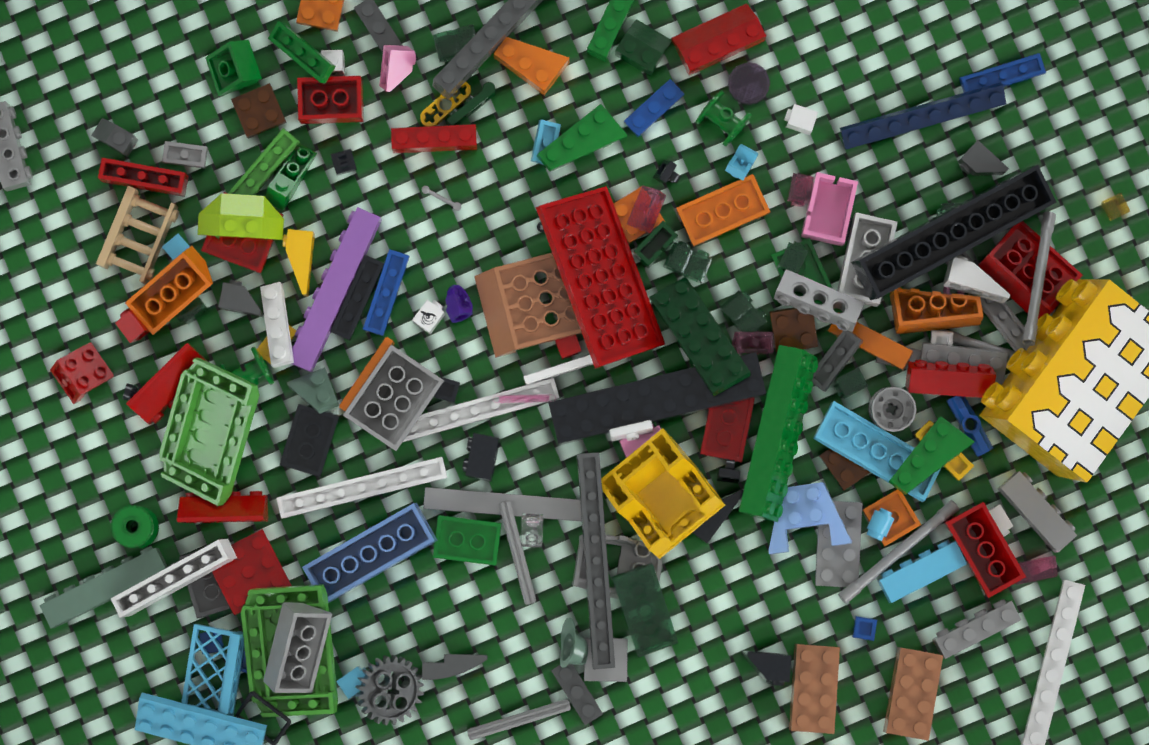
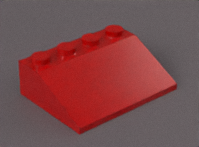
(1014, 263)

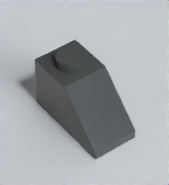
(115, 137)
(981, 162)
(238, 299)

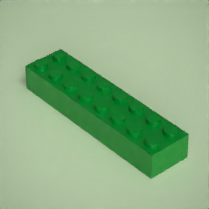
(778, 433)

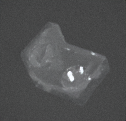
(532, 530)

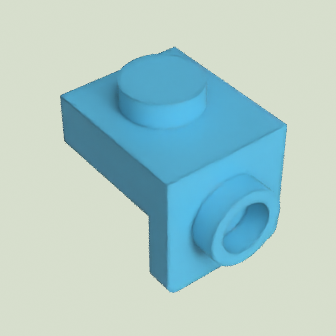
(741, 162)

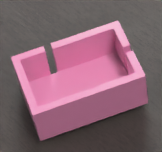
(829, 209)

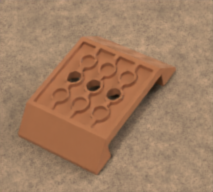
(514, 305)

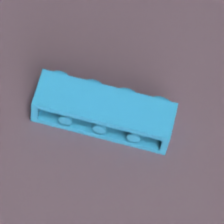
(922, 571)

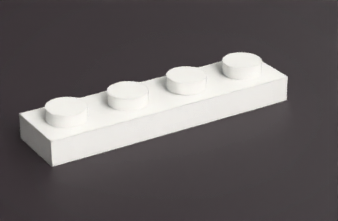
(277, 324)

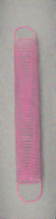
(527, 399)

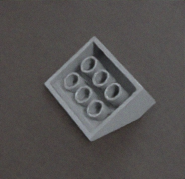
(393, 398)

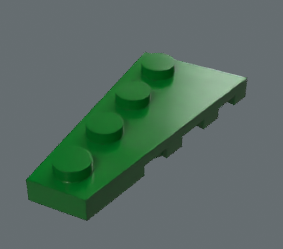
(589, 134)
(934, 451)

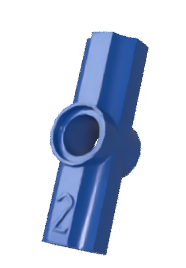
(962, 411)

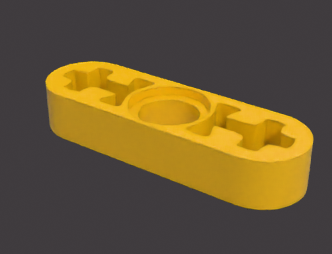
(437, 119)

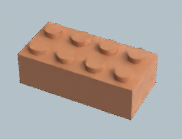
(814, 688)
(913, 693)

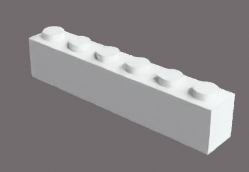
(173, 578)

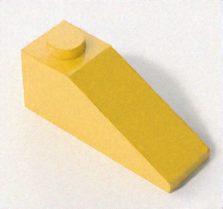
(300, 249)

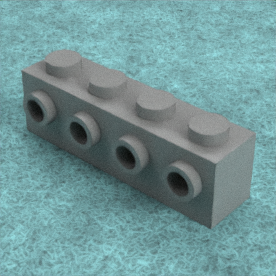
(13, 169)
(1037, 512)
(977, 629)

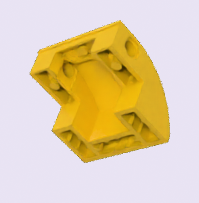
(661, 493)

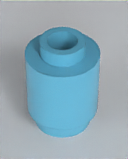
(880, 524)

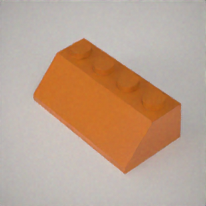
(171, 290)

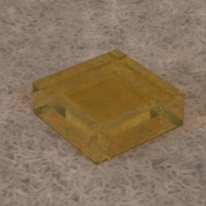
(1115, 206)

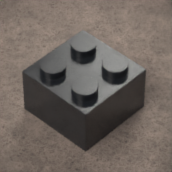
(482, 457)

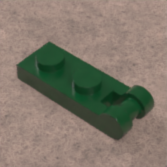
(472, 104)

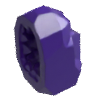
(458, 304)

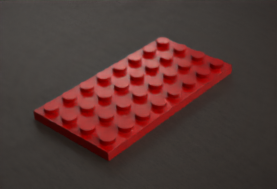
(600, 276)

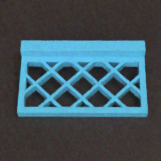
(231, 674)

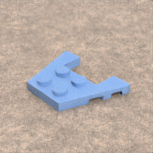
(807, 507)

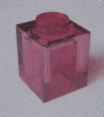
(800, 189)

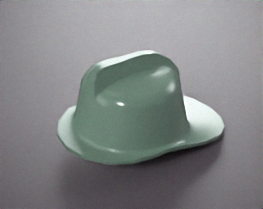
(573, 646)

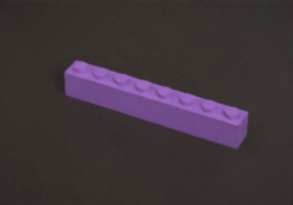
(335, 286)

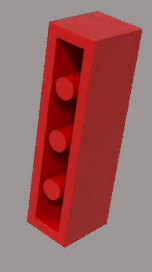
(434, 138)
(143, 177)
(949, 379)

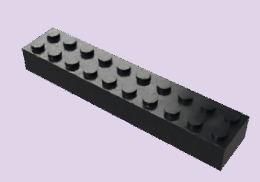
(953, 232)
(647, 399)

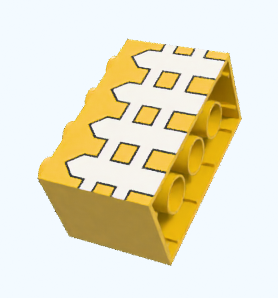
(1078, 381)

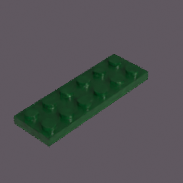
(700, 336)

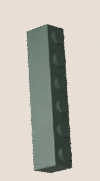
(101, 589)

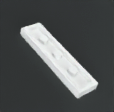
(558, 370)

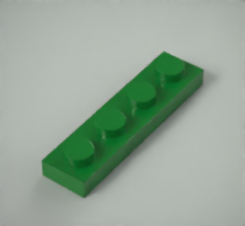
(301, 52)

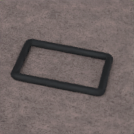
(288, 720)

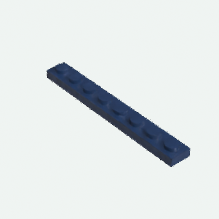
(923, 115)

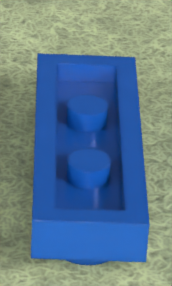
(654, 108)

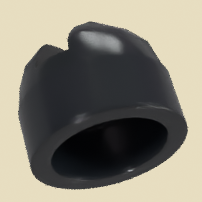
(130, 391)

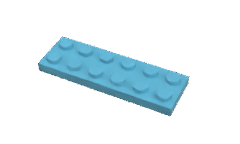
(867, 445)
(194, 724)

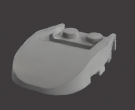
(632, 555)

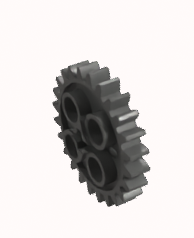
(372, 689)

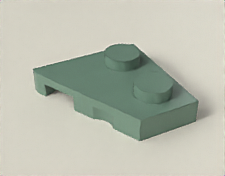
(316, 390)

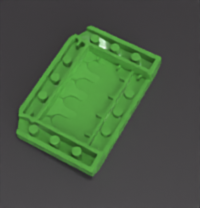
(208, 430)
(259, 626)

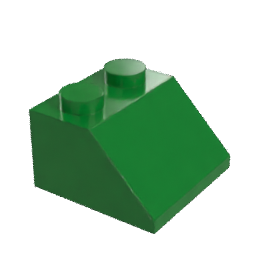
(233, 67)

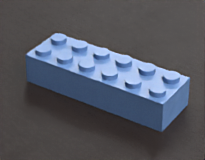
(371, 552)

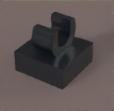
(343, 162)
(666, 172)
(448, 390)
(728, 474)

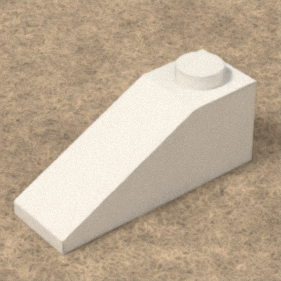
(971, 279)

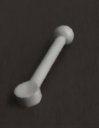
(456, 206)

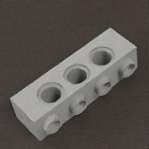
(813, 291)

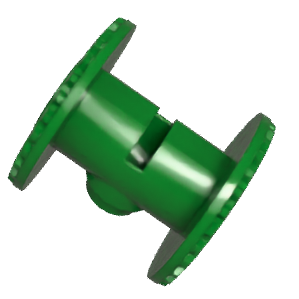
(723, 118)
(254, 370)
(122, 526)

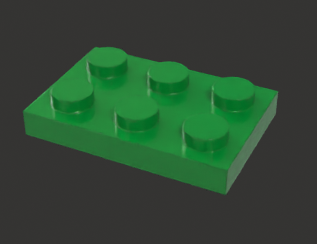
(810, 268)
(467, 540)

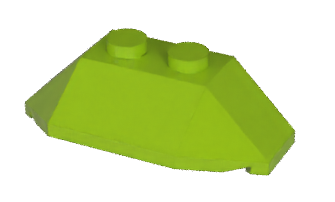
(241, 217)

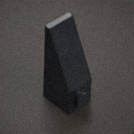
(709, 528)

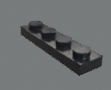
(357, 297)

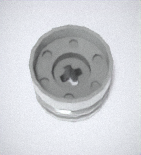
(903, 414)

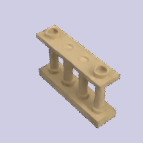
(116, 238)

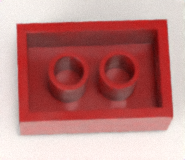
(333, 102)

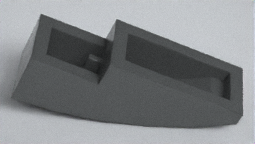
(452, 665)

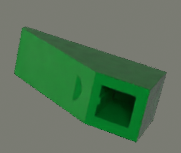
(290, 176)

